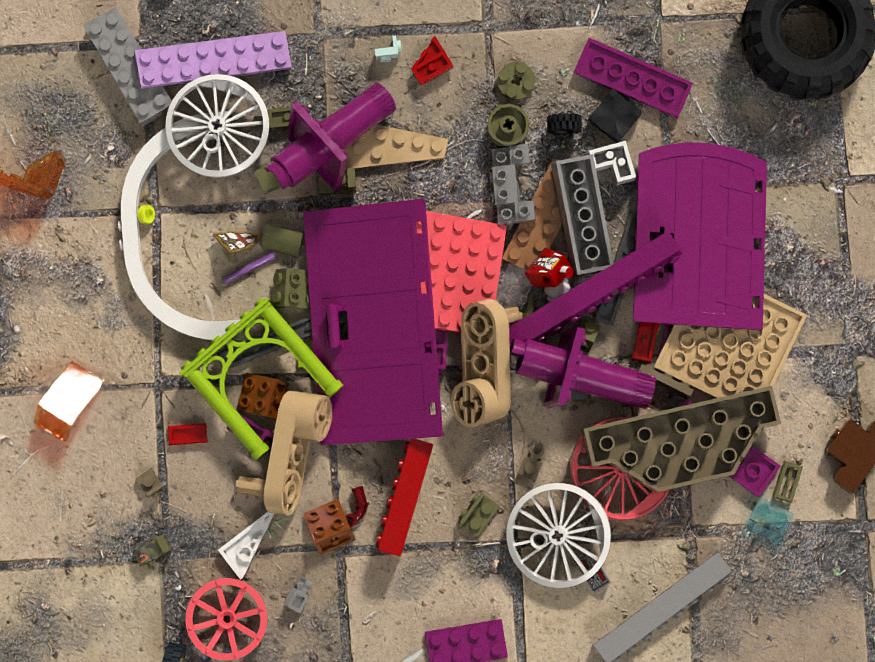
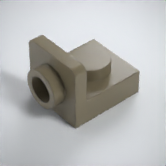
(150, 483)

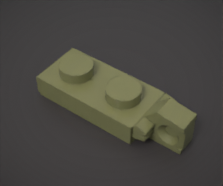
(277, 117)

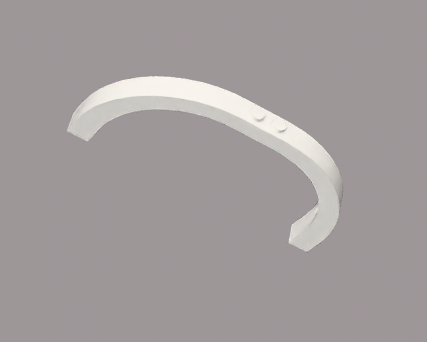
(129, 226)

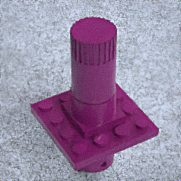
(322, 144)
(569, 369)

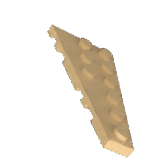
(393, 146)

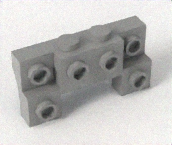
(506, 185)

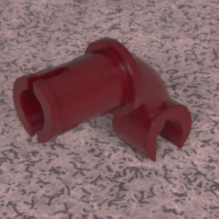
(361, 505)

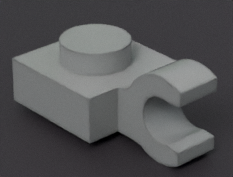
(297, 597)

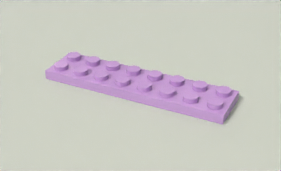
(223, 56)

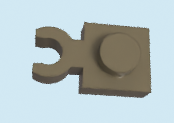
(531, 466)

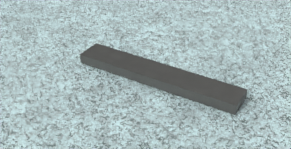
(607, 312)

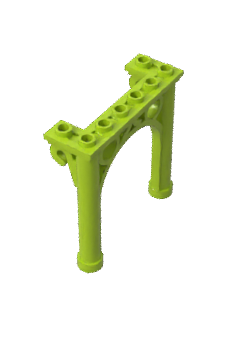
(219, 401)

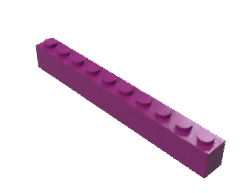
(597, 290)

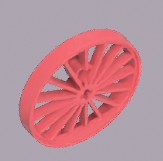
(646, 506)

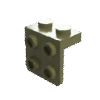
(291, 288)

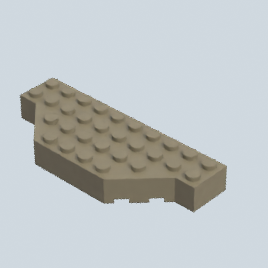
(684, 442)

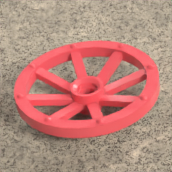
(220, 619)

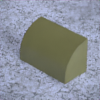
(282, 240)

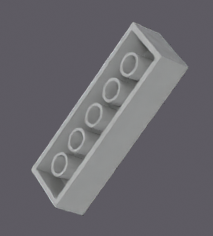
(117, 50)
(582, 214)

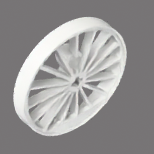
(231, 86)
(601, 524)

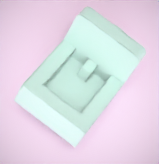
(386, 54)

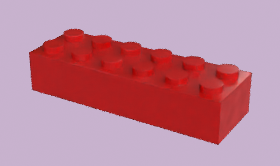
(405, 497)

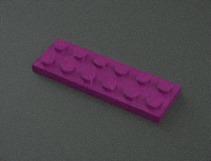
(633, 78)
(754, 470)

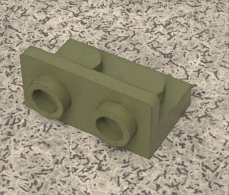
(479, 514)

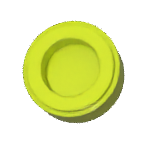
(146, 214)

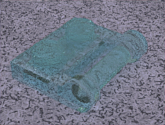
(771, 514)

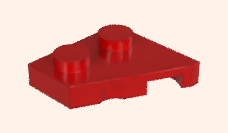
(432, 63)

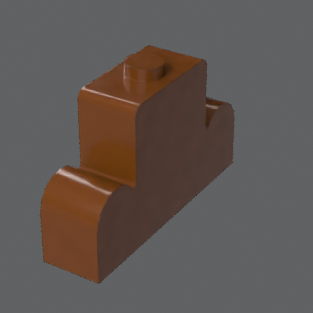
(855, 451)

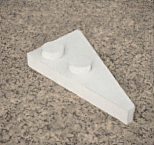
(242, 548)

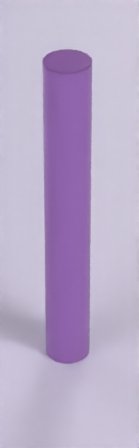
(248, 268)

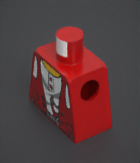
(548, 269)

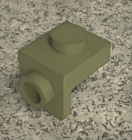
(591, 332)

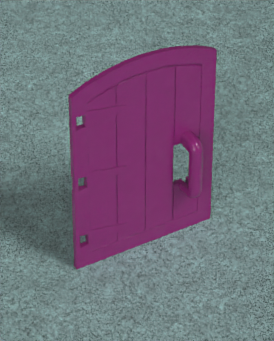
(712, 209)

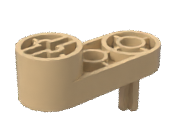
(485, 363)
(298, 421)

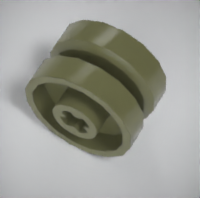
(507, 115)

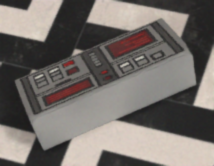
(599, 579)

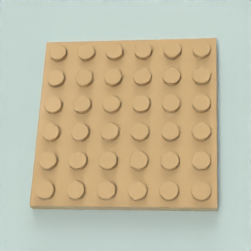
(732, 359)

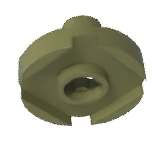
(511, 90)

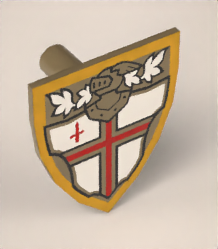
(236, 242)

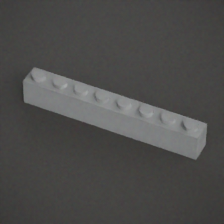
(662, 607)

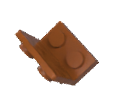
(261, 395)
(329, 526)

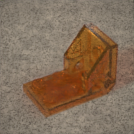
(45, 170)

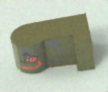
(152, 550)

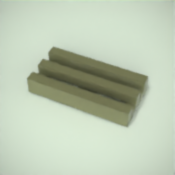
(783, 497)

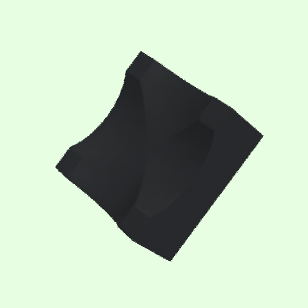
(614, 116)

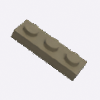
(666, 381)

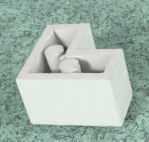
(618, 159)

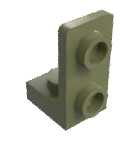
(348, 184)

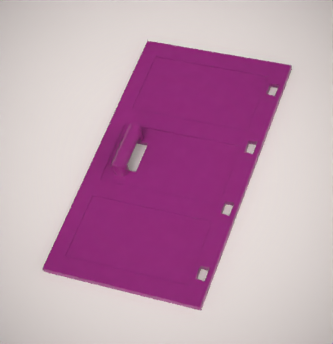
(373, 268)

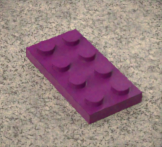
(467, 642)

